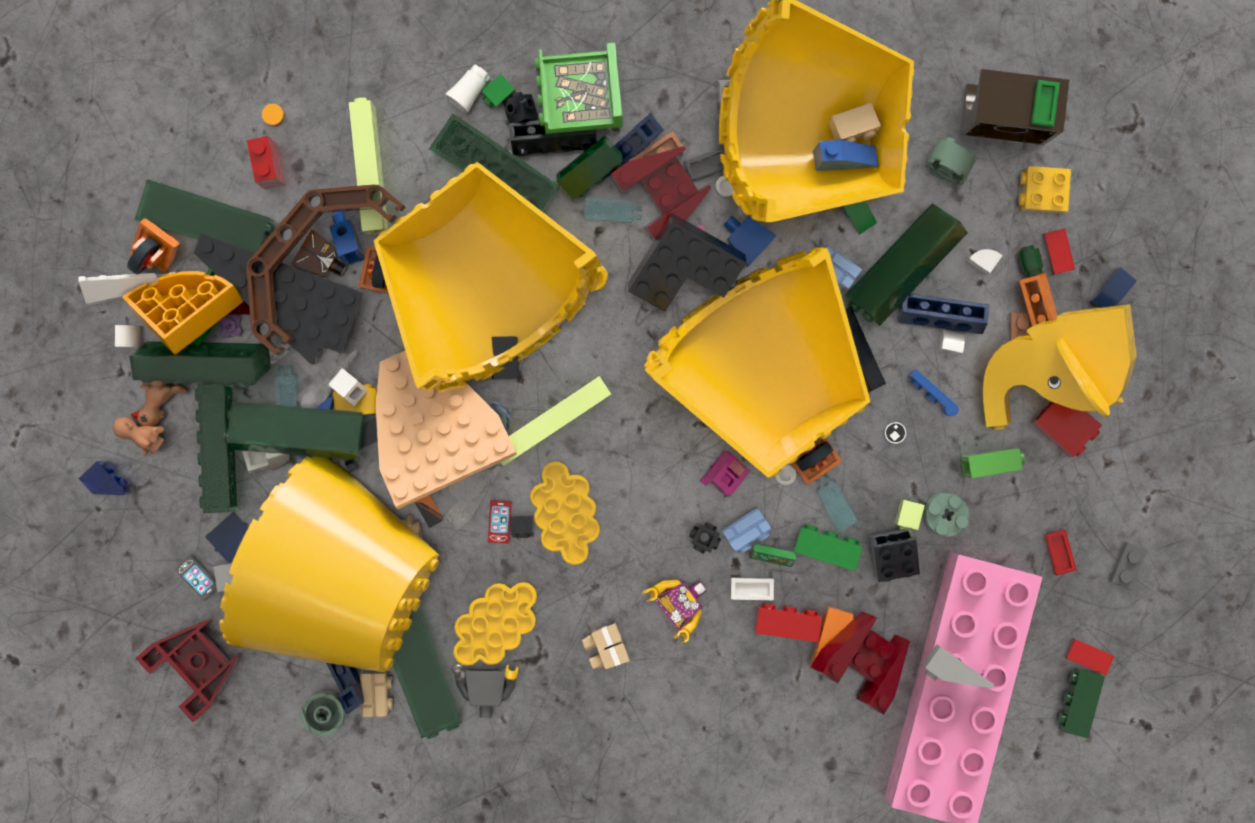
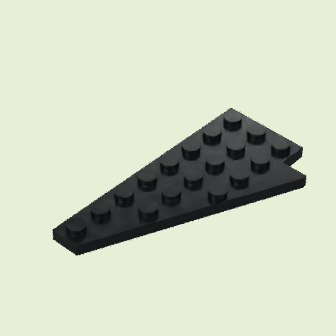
(307, 305)

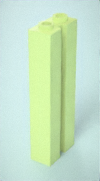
(367, 160)
(558, 417)

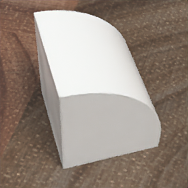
(984, 260)
(128, 336)
(951, 341)
(348, 387)

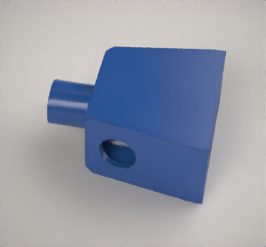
(748, 237)
(346, 240)

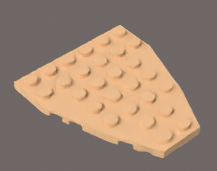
(433, 435)

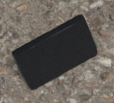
(499, 346)

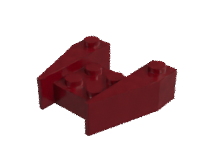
(664, 183)
(868, 656)
(196, 662)

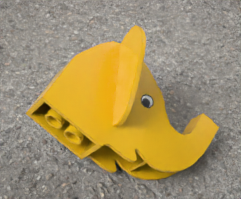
(1071, 361)

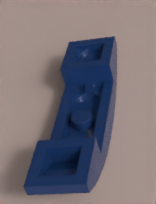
(638, 139)
(349, 686)

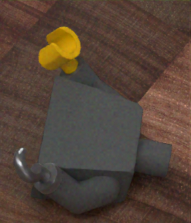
(485, 686)

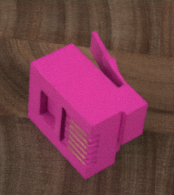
(726, 473)

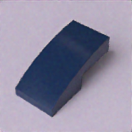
(1115, 289)

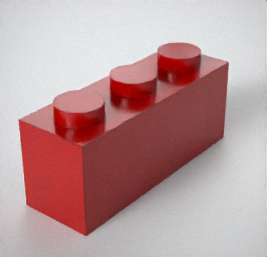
(788, 623)

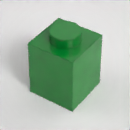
(497, 92)

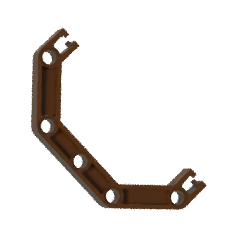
(276, 249)

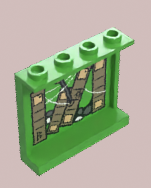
(579, 91)

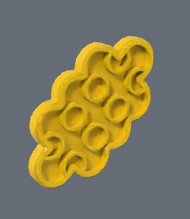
(565, 513)
(495, 624)

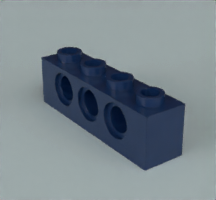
(944, 313)

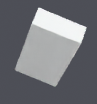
(752, 588)

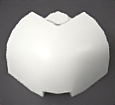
(261, 460)

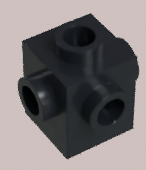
(520, 108)
(712, 542)

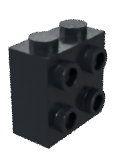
(895, 555)

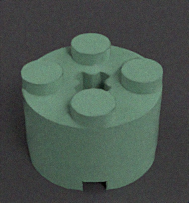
(951, 161)
(935, 509)
(321, 724)

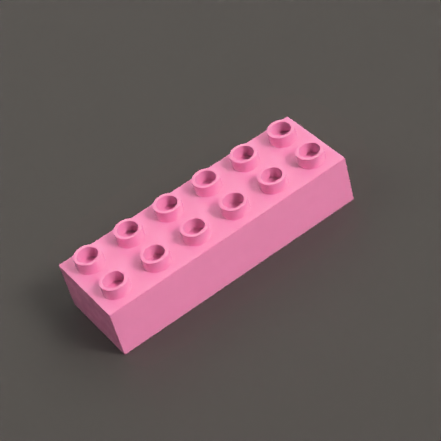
(954, 726)

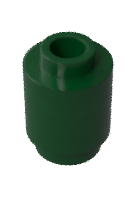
(1030, 261)

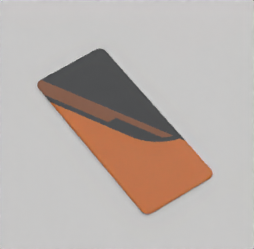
(429, 511)

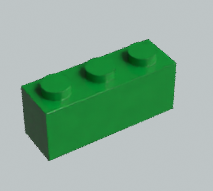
(827, 547)

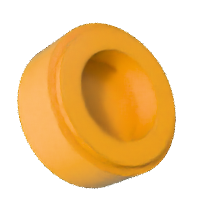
(273, 114)

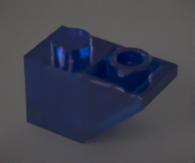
(102, 480)

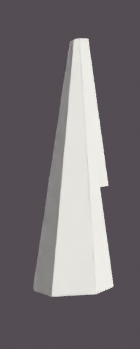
(109, 288)

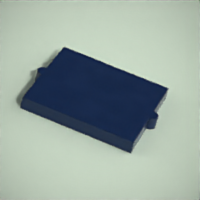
(228, 536)

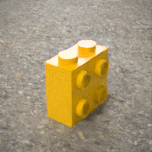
(1045, 190)

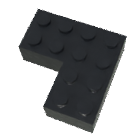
(685, 253)

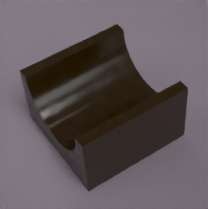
(1003, 108)

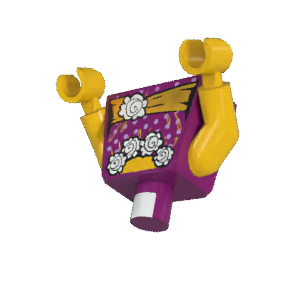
(679, 604)

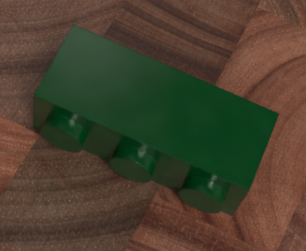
(589, 168)
(1080, 702)

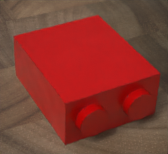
(265, 162)
(1067, 427)

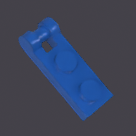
(933, 393)

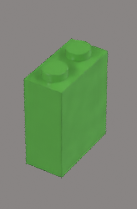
(992, 462)

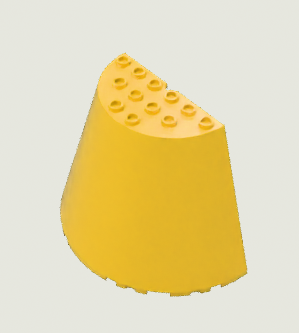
(778, 104)
(479, 269)
(767, 361)
(326, 573)

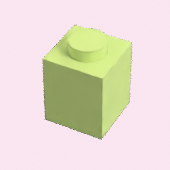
(909, 515)

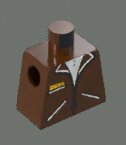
(318, 256)

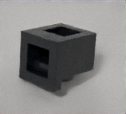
(522, 526)

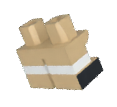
(603, 638)

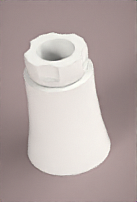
(468, 88)

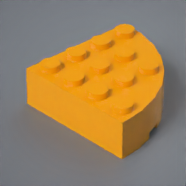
(182, 305)

